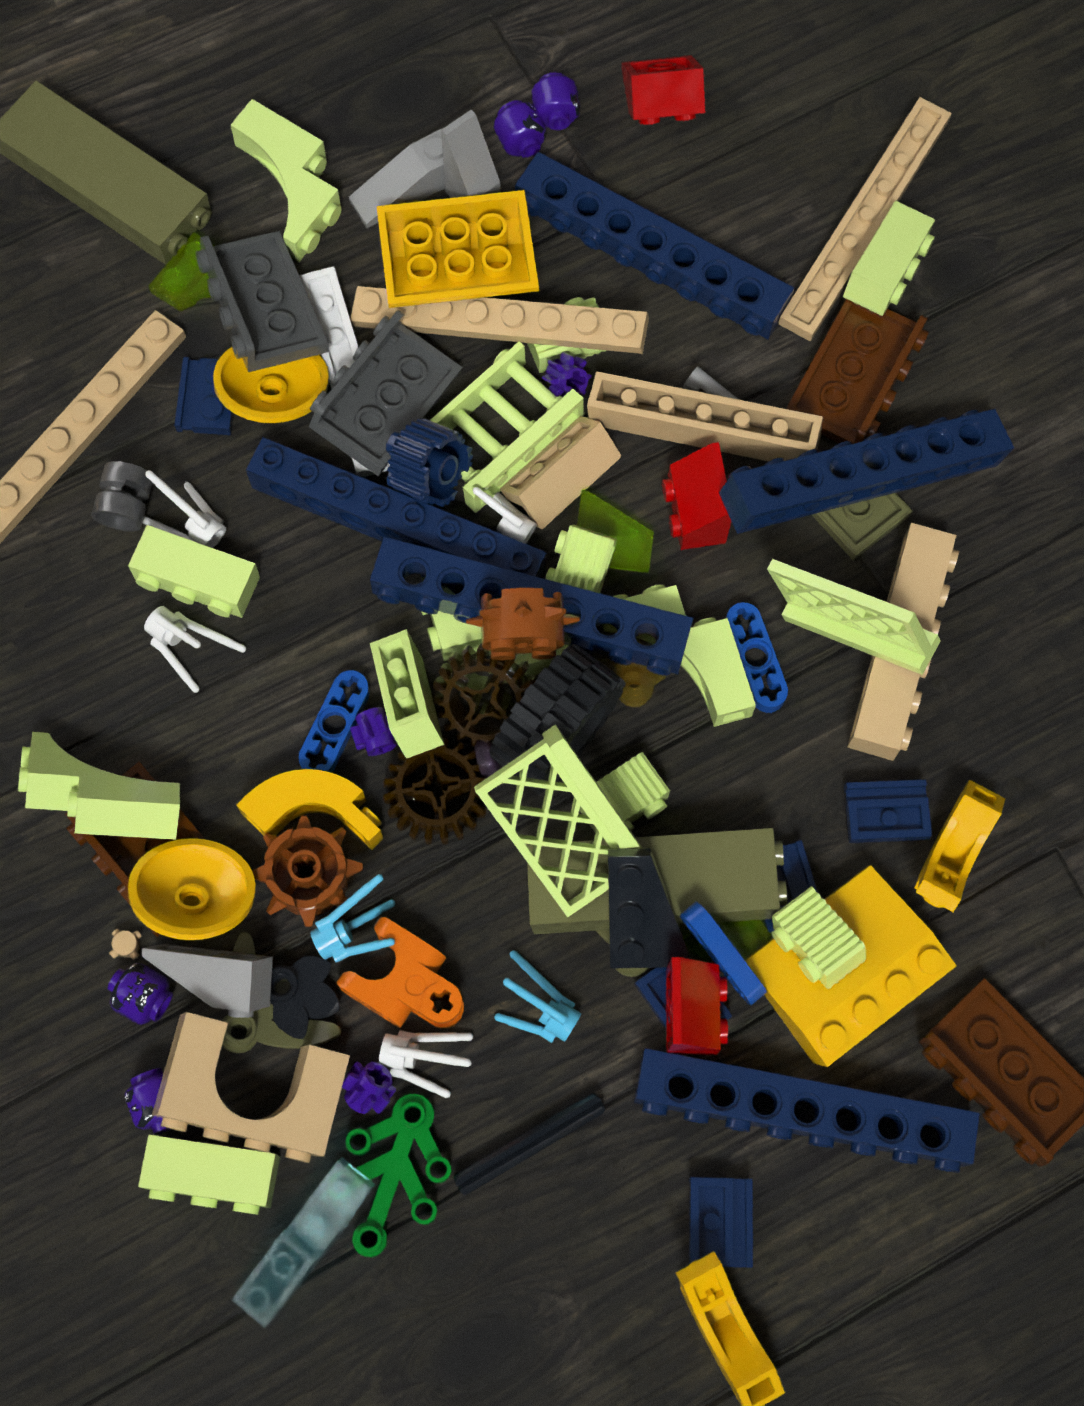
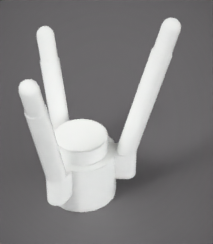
(514, 523)
(203, 527)
(171, 629)
(399, 1052)

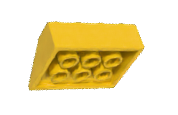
(457, 249)
(898, 967)

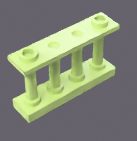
(533, 434)

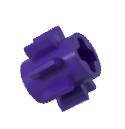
(566, 374)
(373, 732)
(368, 1087)

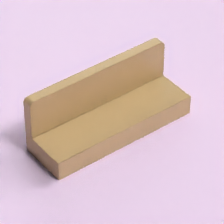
(562, 471)

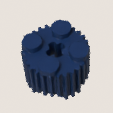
(427, 461)

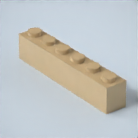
(701, 418)
(888, 688)

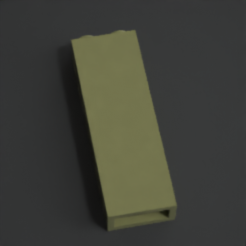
(102, 172)
(723, 871)

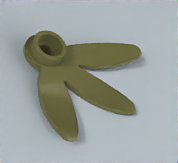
(261, 1027)

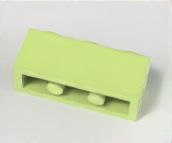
(890, 259)
(193, 572)
(406, 694)
(209, 1174)

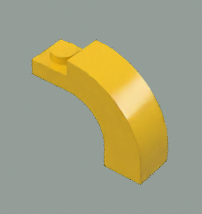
(307, 791)
(958, 846)
(728, 1332)

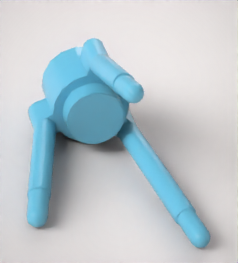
(333, 937)
(557, 1017)

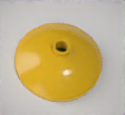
(270, 393)
(191, 889)

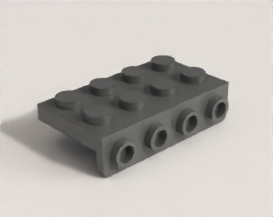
(261, 300)
(382, 392)

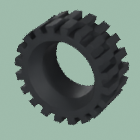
(571, 693)

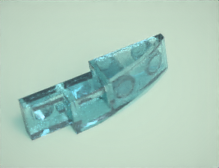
(303, 1242)

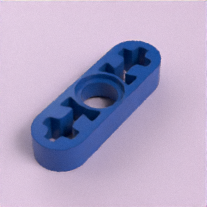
(775, 679)
(336, 694)
(723, 953)

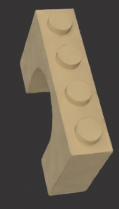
(191, 1096)

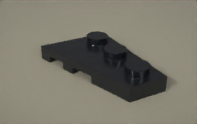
(640, 913)

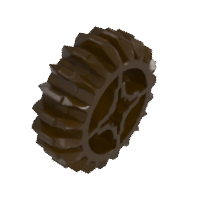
(456, 677)
(419, 792)

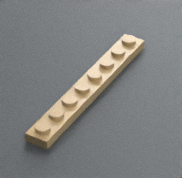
(863, 218)
(511, 321)
(85, 418)

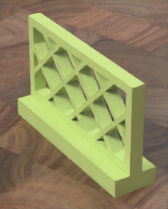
(854, 618)
(585, 793)

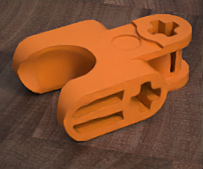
(411, 983)

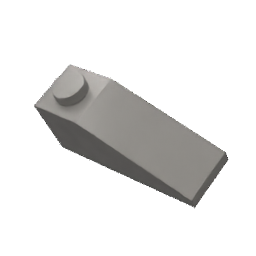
(467, 159)
(405, 179)
(217, 976)

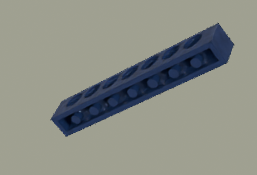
(674, 245)
(864, 469)
(381, 510)
(400, 559)
(954, 1126)

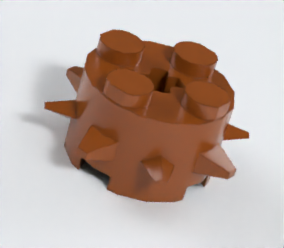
(522, 623)
(306, 848)

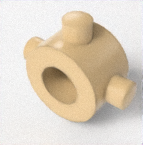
(125, 944)

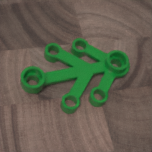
(397, 1166)

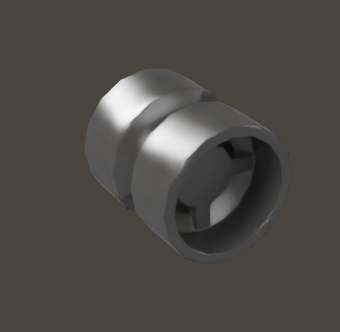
(122, 497)

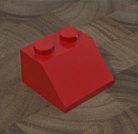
(664, 89)
(694, 490)
(694, 1007)

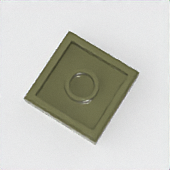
(863, 523)

